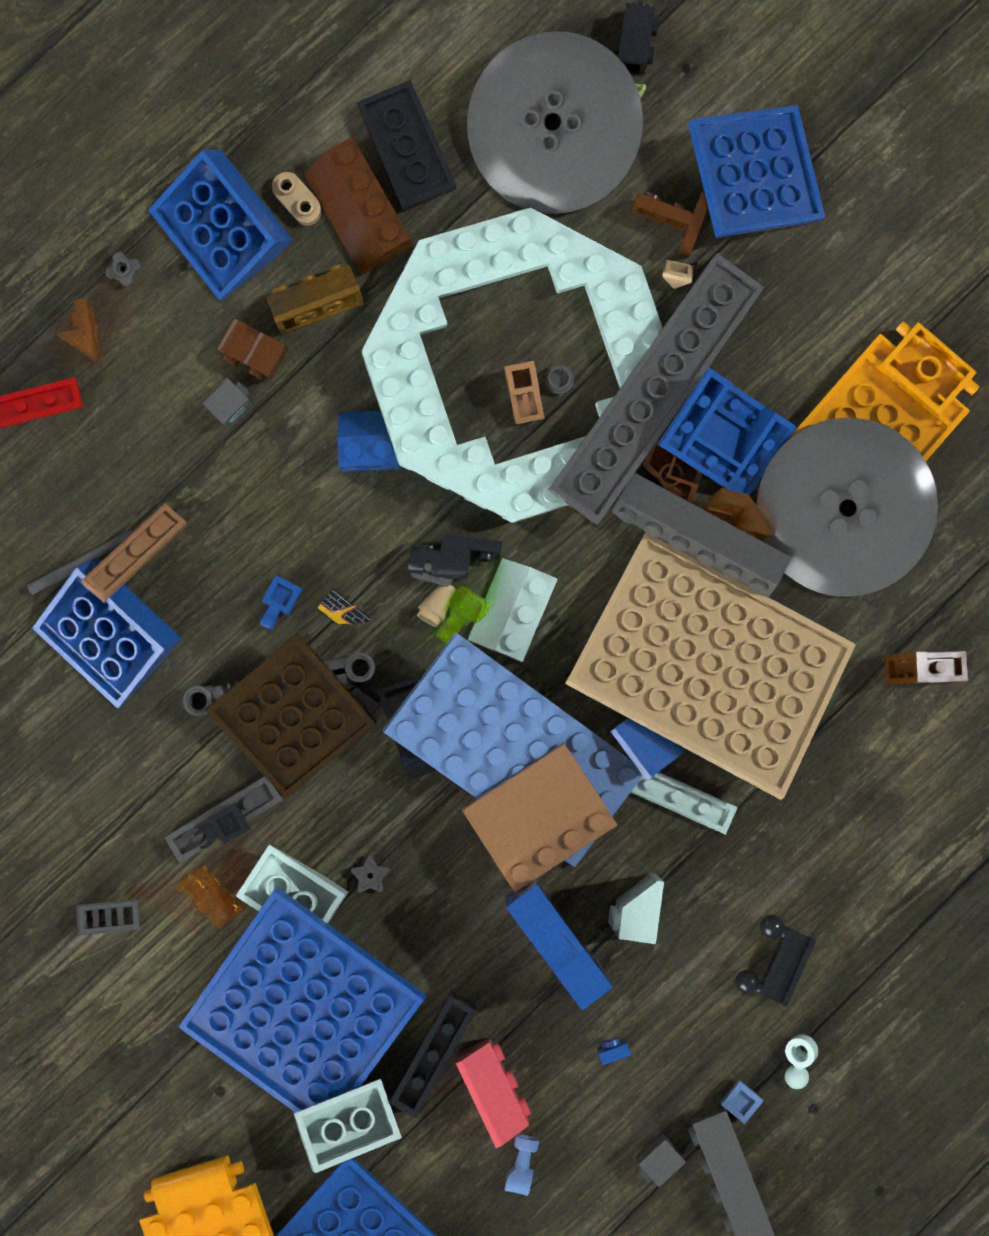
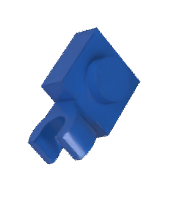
(281, 598)

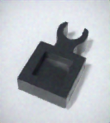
(225, 825)

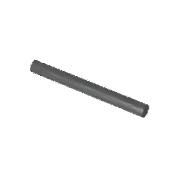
(67, 569)

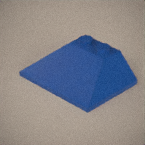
(726, 434)

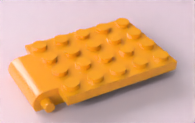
(902, 388)
(205, 1203)

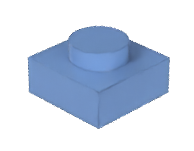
(741, 1101)

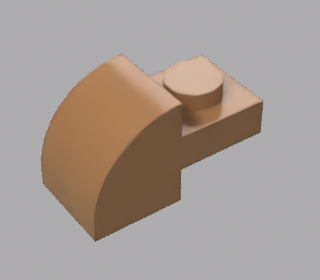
(524, 392)

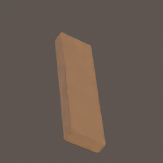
(134, 553)

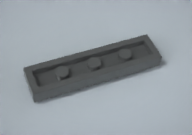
(251, 801)

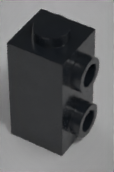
(636, 36)

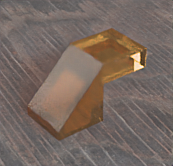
(746, 513)

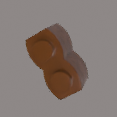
(252, 349)

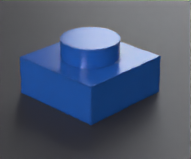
(613, 1050)

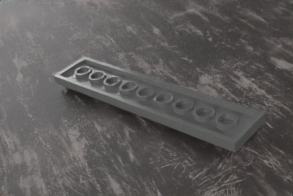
(656, 389)

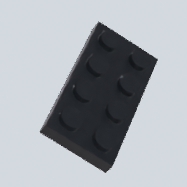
(406, 145)

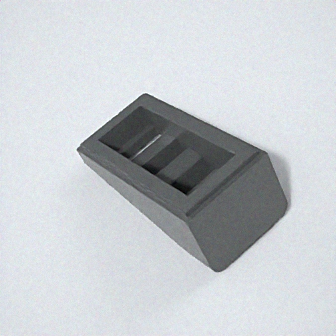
(108, 928)

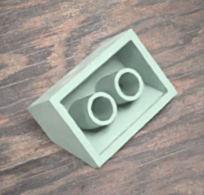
(515, 609)
(638, 911)
(347, 1126)

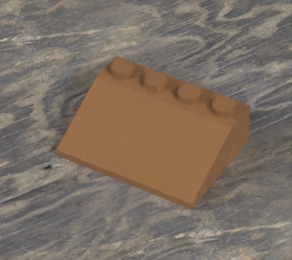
(539, 817)

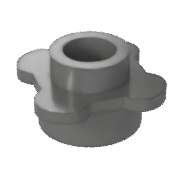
(126, 277)

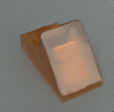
(84, 338)

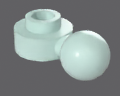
(796, 1075)

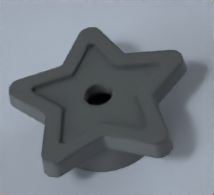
(370, 867)

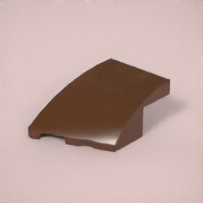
(672, 471)

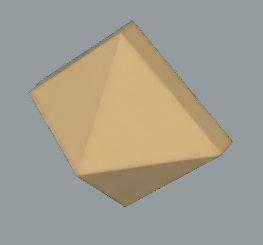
(677, 273)

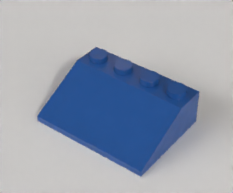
(219, 223)
(106, 642)

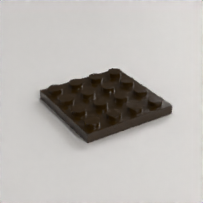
(291, 715)

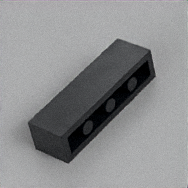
(433, 1054)

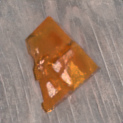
(210, 896)

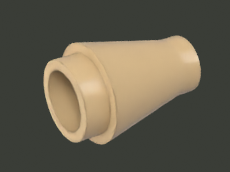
(435, 606)

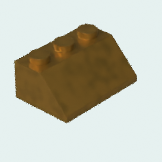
(315, 299)

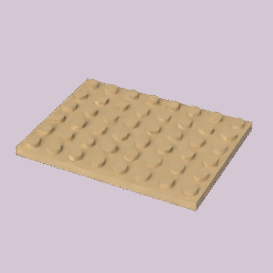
(712, 665)

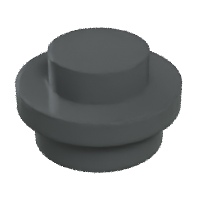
(559, 379)

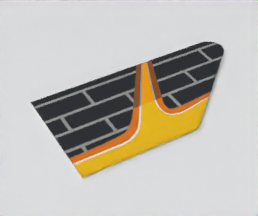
(341, 609)

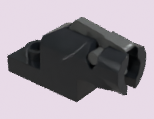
(452, 560)

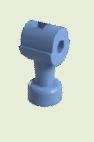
(520, 1176)

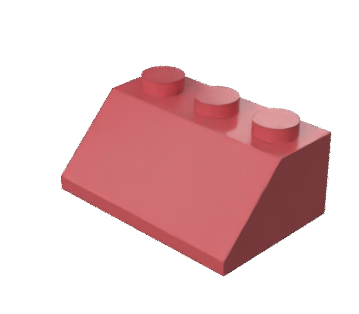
(493, 1091)

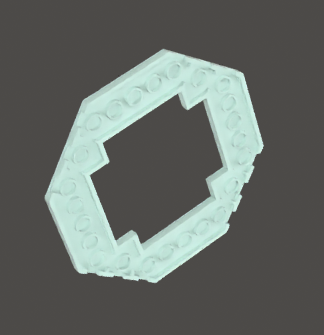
(467, 261)

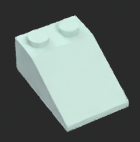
(295, 879)

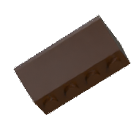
(357, 206)

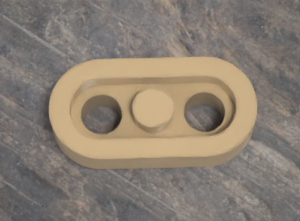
(295, 198)

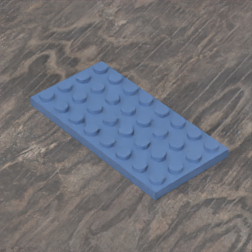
(488, 724)

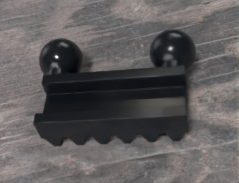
(785, 966)

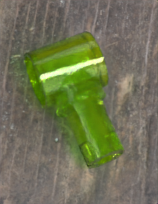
(465, 608)

